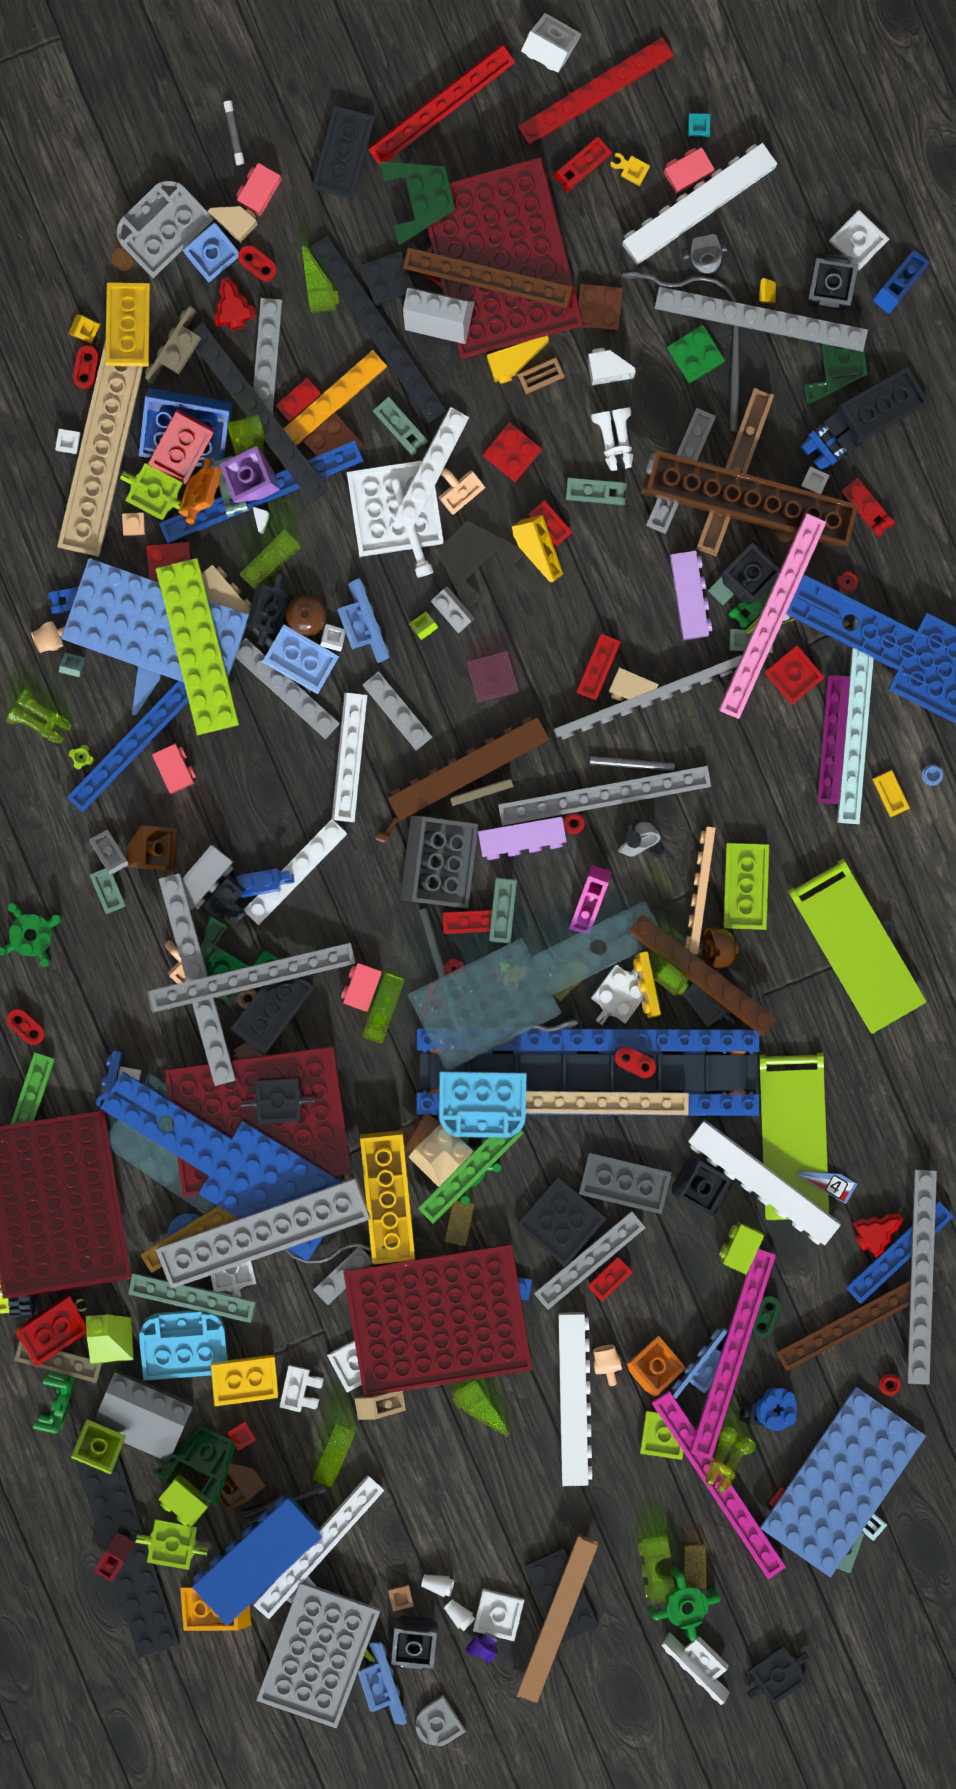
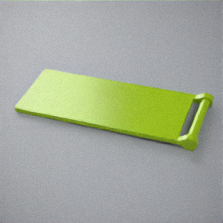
(858, 949)
(794, 1124)

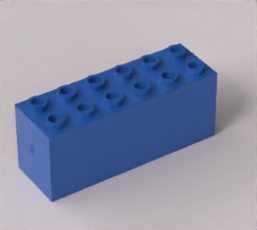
(257, 1559)

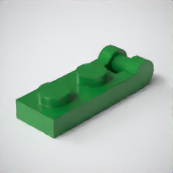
(753, 609)

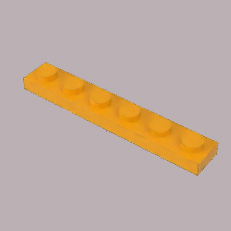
(335, 397)

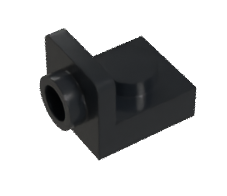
(748, 1413)

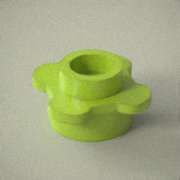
(75, 754)

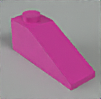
(590, 899)

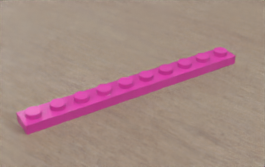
(732, 1355)
(729, 1500)

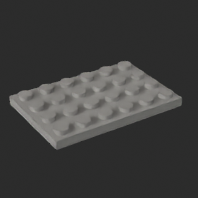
(318, 1654)

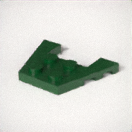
(429, 195)
(841, 369)
(219, 960)
(207, 1454)

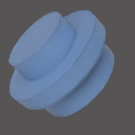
(932, 775)

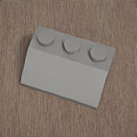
(437, 315)
(204, 876)

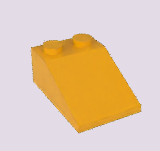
(200, 1617)

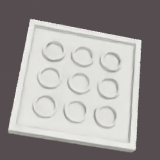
(376, 505)

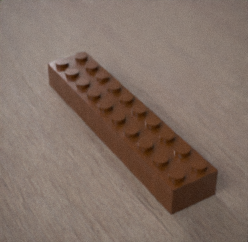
(745, 497)

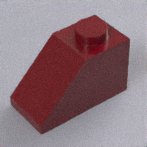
(114, 1556)

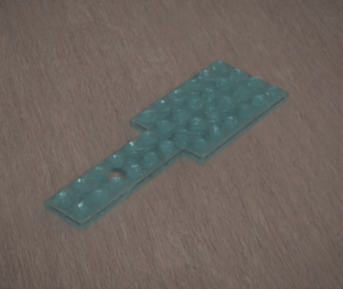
(514, 990)

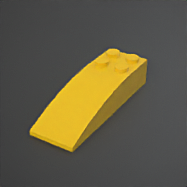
(387, 1196)

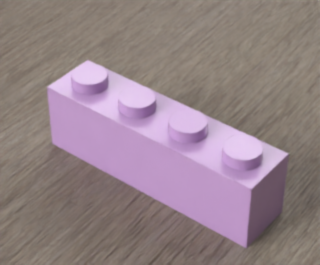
(689, 595)
(521, 837)

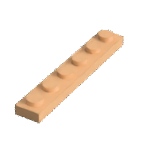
(701, 882)

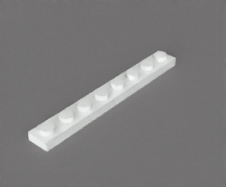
(334, 1529)

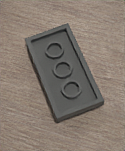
(625, 1183)

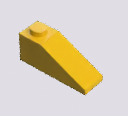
(511, 360)
(536, 543)

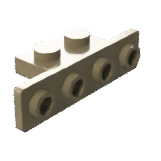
(177, 349)

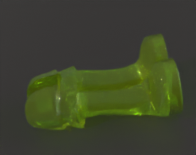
(19, 716)
(741, 1447)

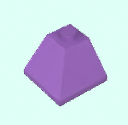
(249, 476)

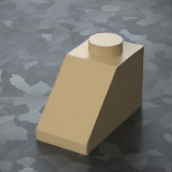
(235, 220)
(628, 685)
(379, 1405)

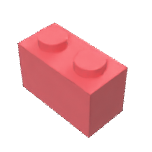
(688, 170)
(258, 189)
(173, 768)
(362, 986)

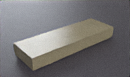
(481, 792)

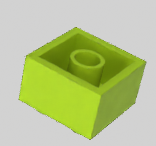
(741, 1247)
(183, 1500)

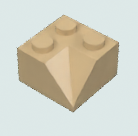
(440, 1155)

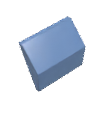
(211, 252)

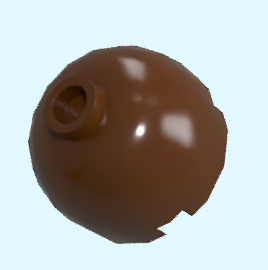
(306, 615)
(720, 948)

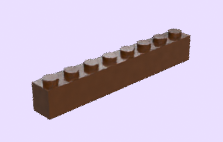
(468, 769)

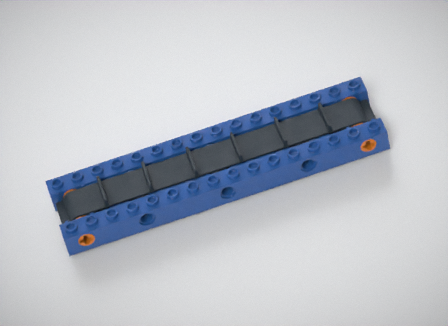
(554, 1065)

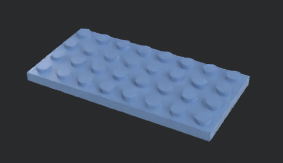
(129, 621)
(842, 1481)

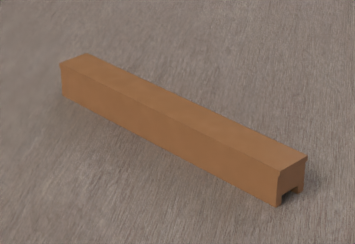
(738, 461)
(557, 1618)

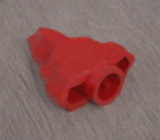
(232, 307)
(876, 1232)

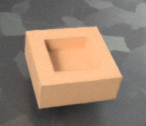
(133, 524)

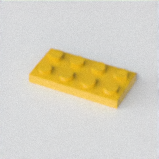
(127, 324)

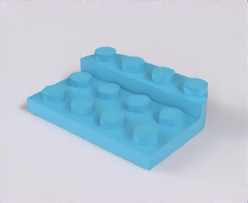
(482, 1103)
(181, 1344)

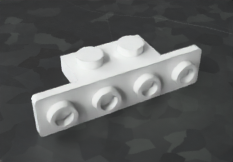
(701, 1663)

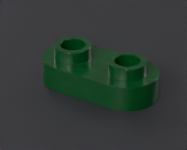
(766, 1316)

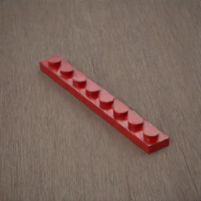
(595, 91)
(441, 105)

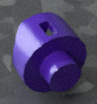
(483, 1647)

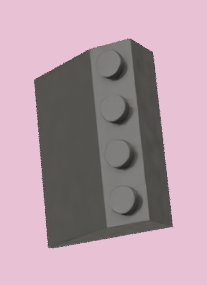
(439, 861)
(144, 1414)

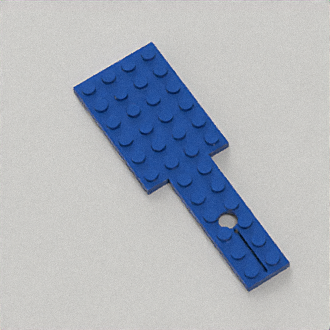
(922, 657)
(243, 1171)

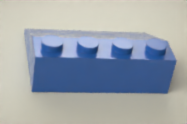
(160, 409)

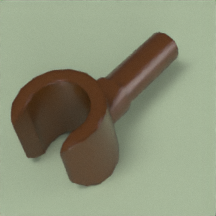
(382, 836)

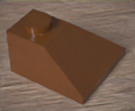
(152, 848)
(239, 1486)

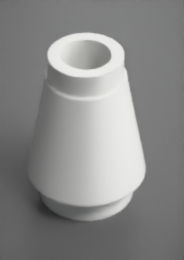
(438, 1584)
(459, 1614)

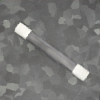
(234, 133)

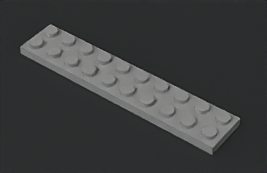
(263, 1233)

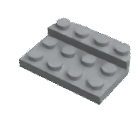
(161, 226)

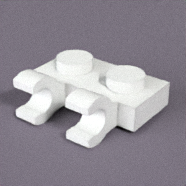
(295, 1387)

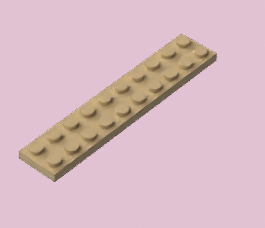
(100, 458)

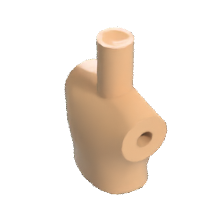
(48, 637)
(607, 1362)

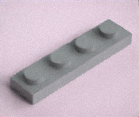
(397, 711)

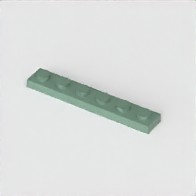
(192, 1297)

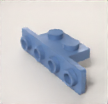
(361, 624)
(703, 1370)
(379, 1685)

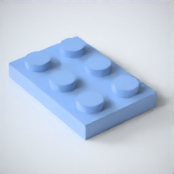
(300, 659)

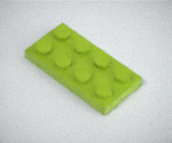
(746, 886)

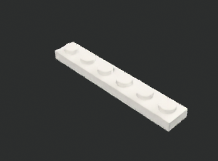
(430, 468)
(349, 757)
(300, 866)

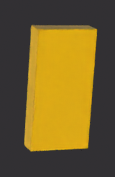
(890, 793)

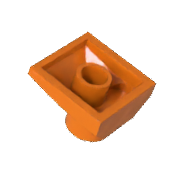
(655, 1366)

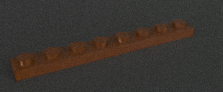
(488, 277)
(702, 975)
(845, 1326)

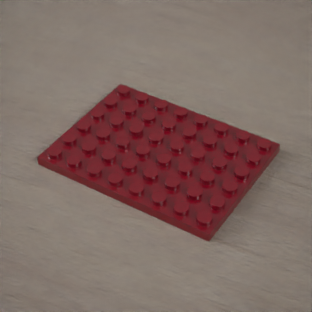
(512, 226)
(319, 1135)
(59, 1207)
(437, 1320)

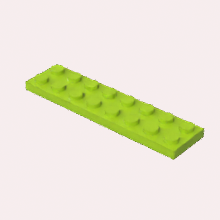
(197, 646)

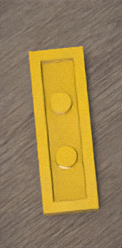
(646, 984)

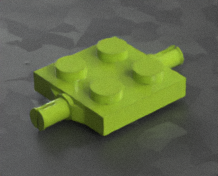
(153, 491)
(171, 1544)

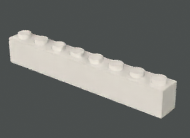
(699, 204)
(764, 1182)
(573, 1399)

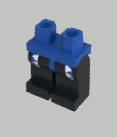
(826, 443)

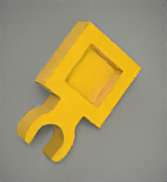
(633, 170)

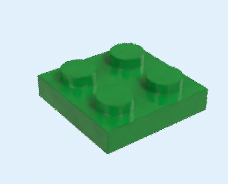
(695, 354)

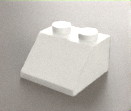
(550, 42)
(608, 367)

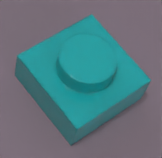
(699, 125)

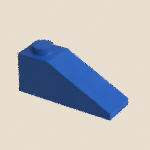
(901, 281)

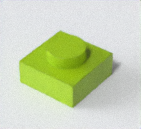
(423, 625)

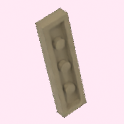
(65, 1363)

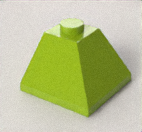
(109, 1338)
(98, 1446)

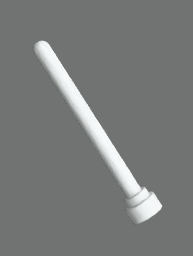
(422, 566)

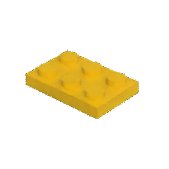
(244, 1380)

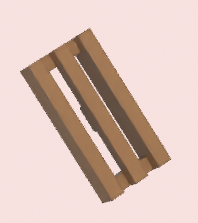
(524, 383)

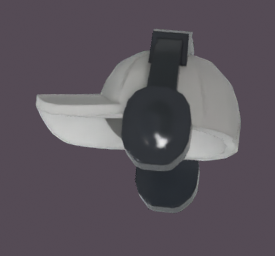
(706, 254)
(640, 837)

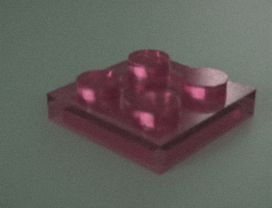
(492, 677)

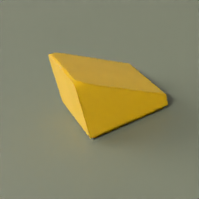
(767, 291)
(84, 328)

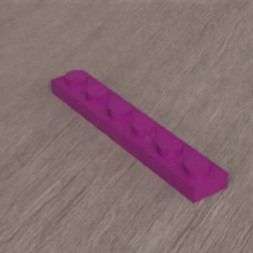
(833, 739)

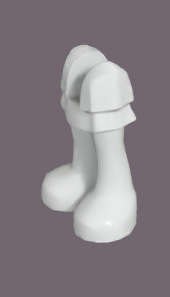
(604, 421)

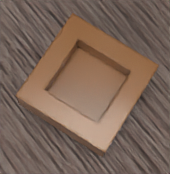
(400, 1597)

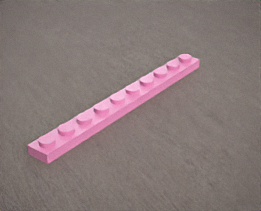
(772, 615)

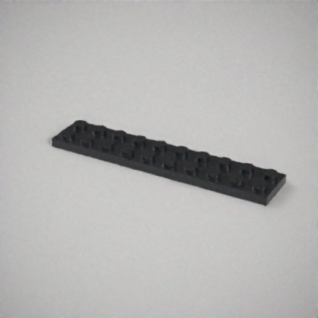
(137, 1579)

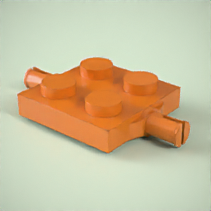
(200, 491)

